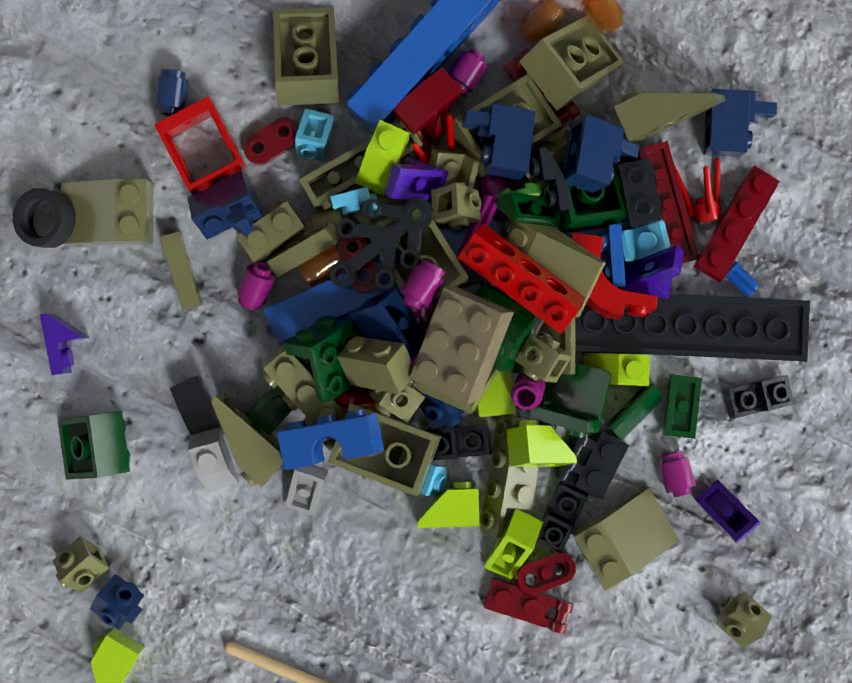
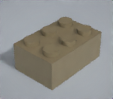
(461, 345)

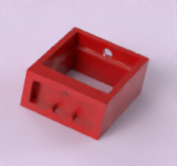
(186, 119)

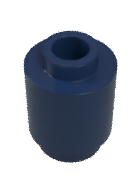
(171, 92)

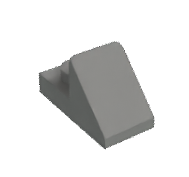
(306, 489)

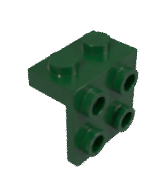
(322, 345)
(575, 401)

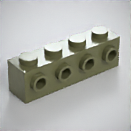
(341, 173)
(299, 388)

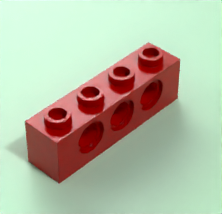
(522, 278)

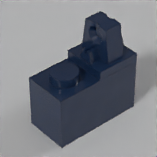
(729, 122)
(507, 136)
(591, 152)
(225, 206)
(389, 319)

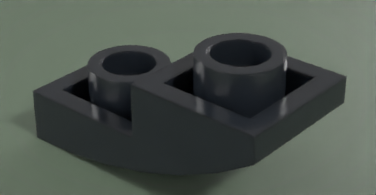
(546, 170)
(758, 396)
(195, 406)
(463, 441)
(561, 516)

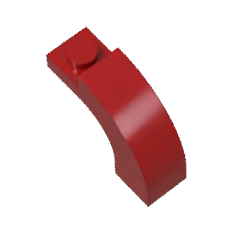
(607, 298)

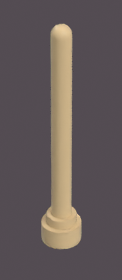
(270, 664)

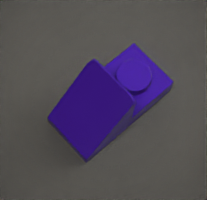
(414, 179)
(654, 272)
(56, 335)
(727, 512)

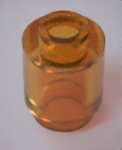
(604, 14)
(541, 20)
(318, 268)

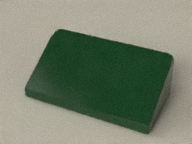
(528, 209)
(634, 411)

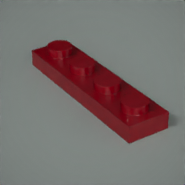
(672, 200)
(736, 224)

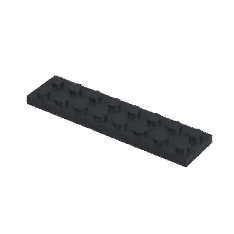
(703, 329)

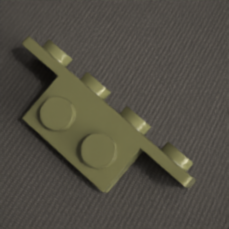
(506, 485)

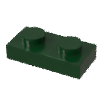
(682, 406)

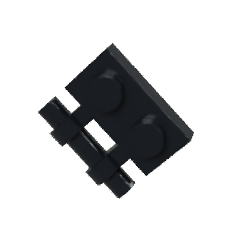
(599, 466)

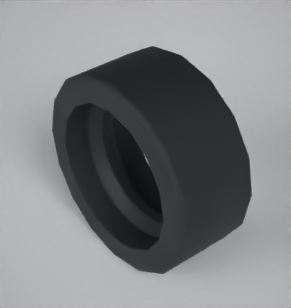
(24, 212)

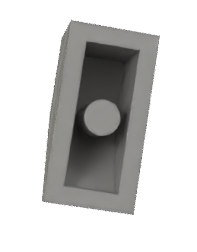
(212, 459)

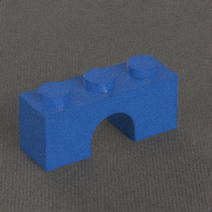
(303, 444)

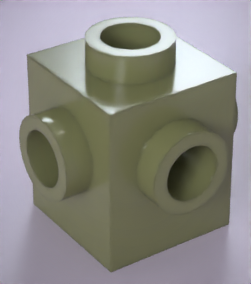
(456, 205)
(543, 358)
(401, 405)
(80, 564)
(743, 619)

